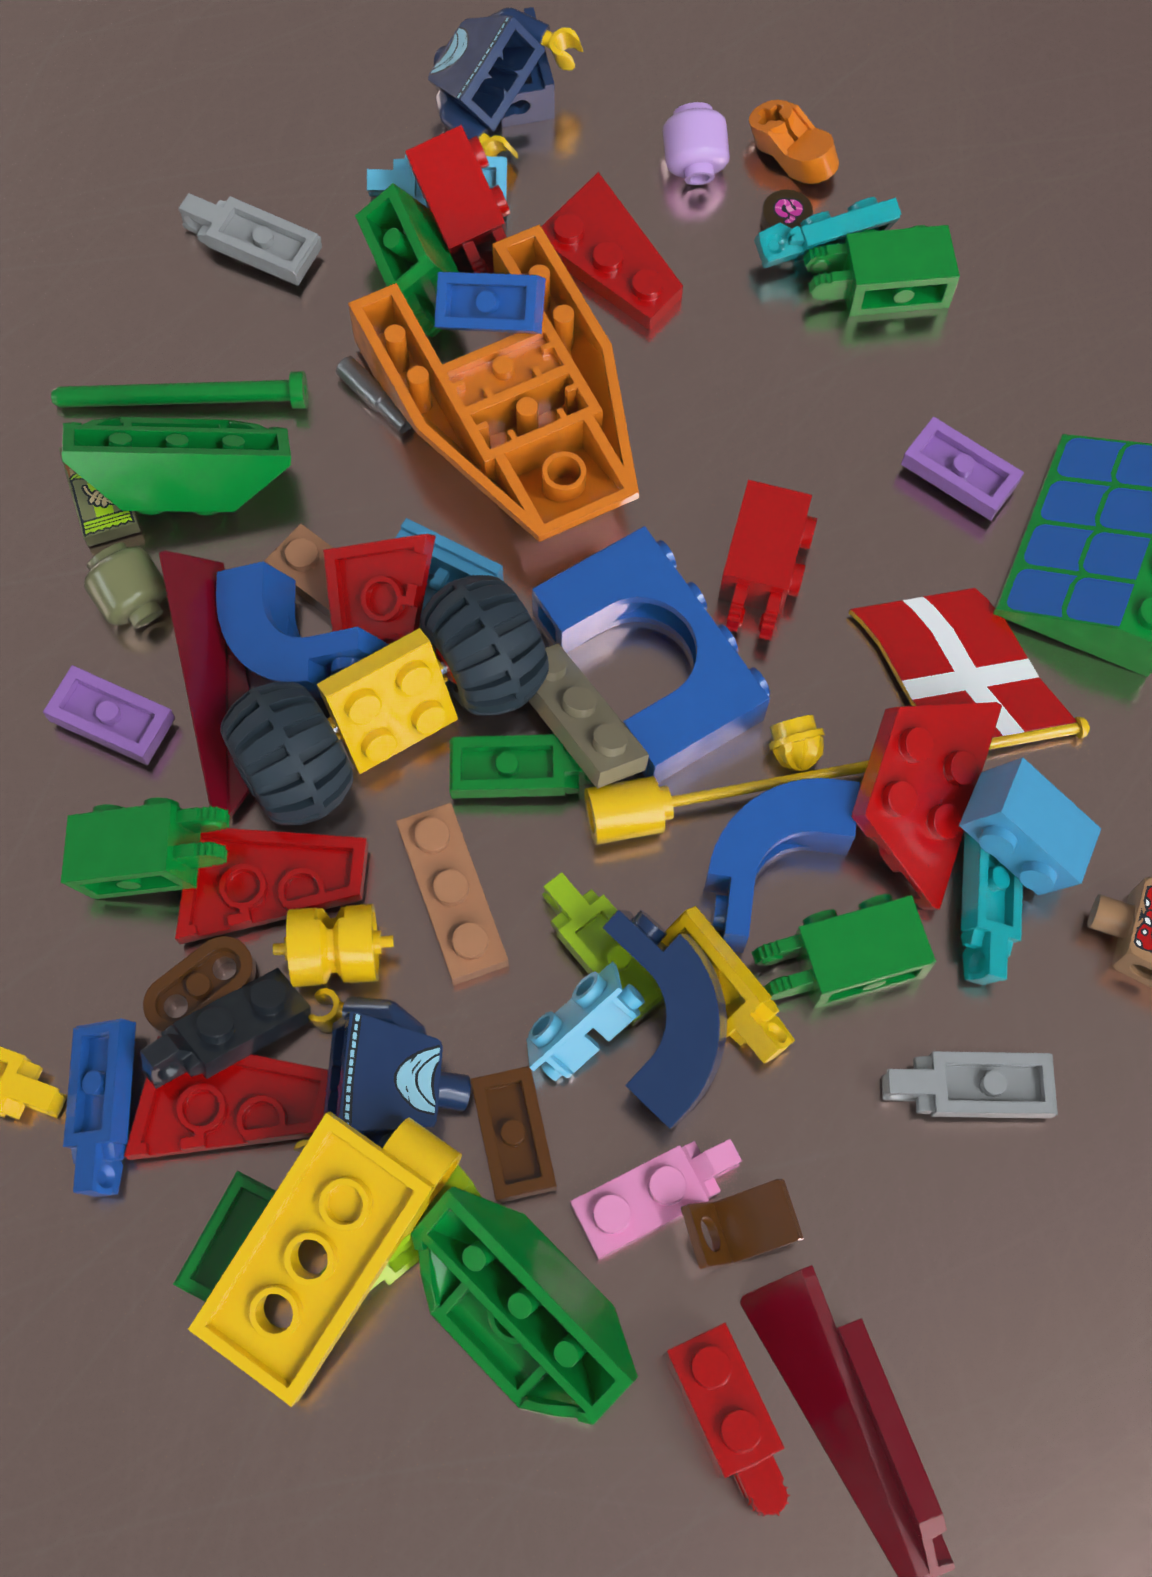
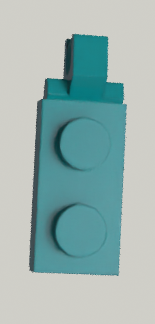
(784, 244)
(989, 915)

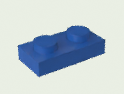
(490, 302)

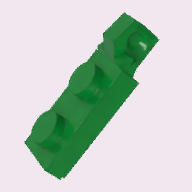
(512, 767)

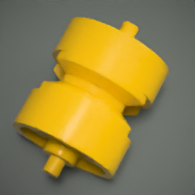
(328, 945)

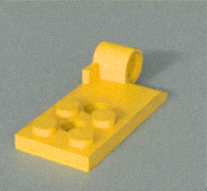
(355, 1205)

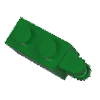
(887, 270)
(140, 848)
(851, 952)

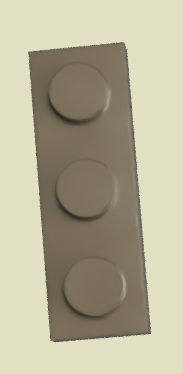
(586, 723)

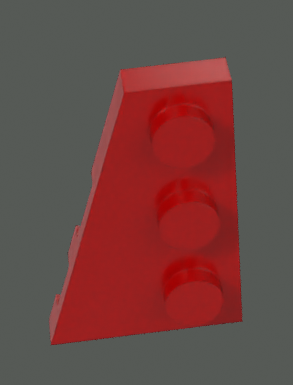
(612, 254)
(268, 877)
(237, 1107)

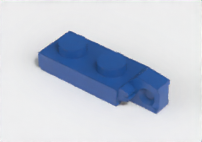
(99, 1104)

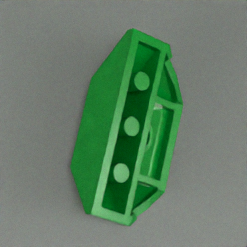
(176, 461)
(521, 1308)

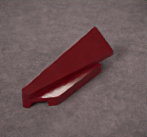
(209, 669)
(854, 1418)

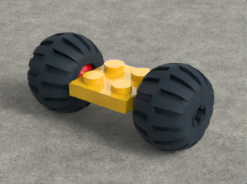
(469, 639)

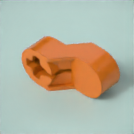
(794, 141)

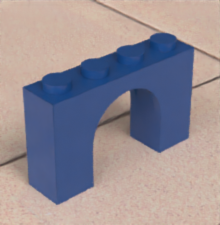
(641, 584)

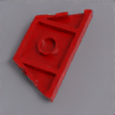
(921, 786)

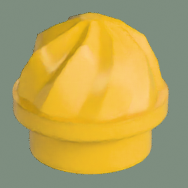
(797, 742)

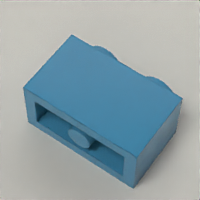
(1030, 827)

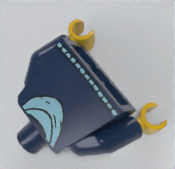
(487, 68)
(384, 1068)

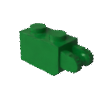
(407, 250)

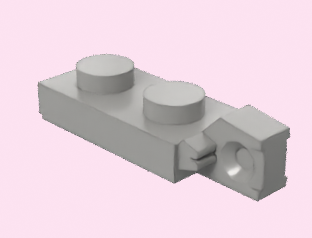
(252, 236)
(976, 1085)

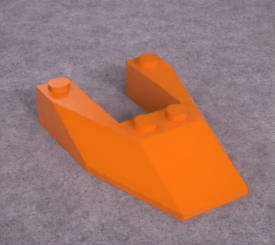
(523, 417)

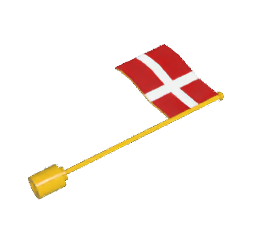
(940, 652)

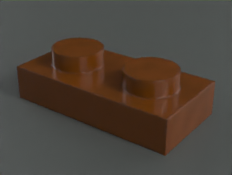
(513, 1134)

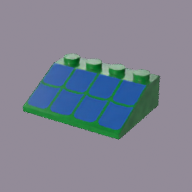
(1089, 553)

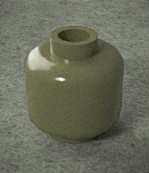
(125, 585)

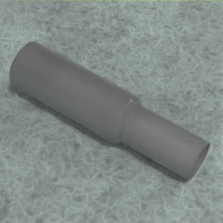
(371, 392)

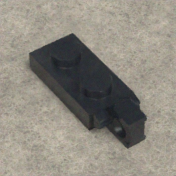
(226, 1030)

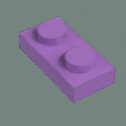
(962, 468)
(109, 715)

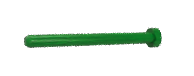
(290, 390)

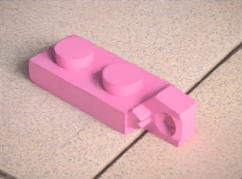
(651, 1195)

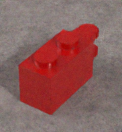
(458, 193)
(764, 553)
(730, 1416)

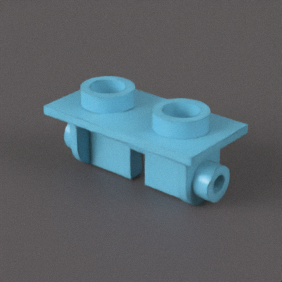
(561, 1038)

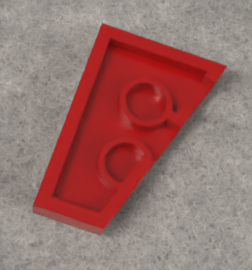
(379, 585)

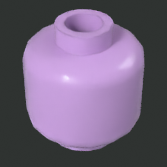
(696, 143)

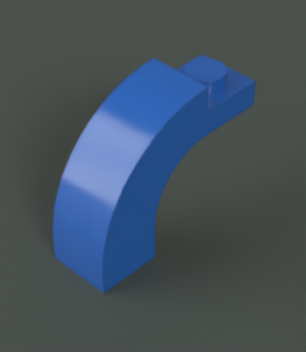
(261, 630)
(782, 820)

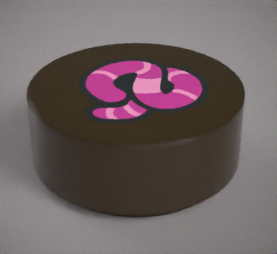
(786, 208)

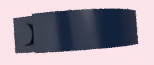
(695, 1017)

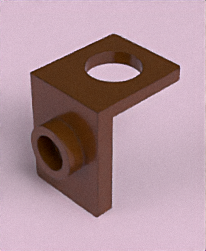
(742, 1225)

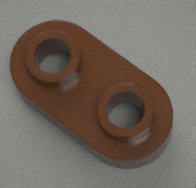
(197, 980)

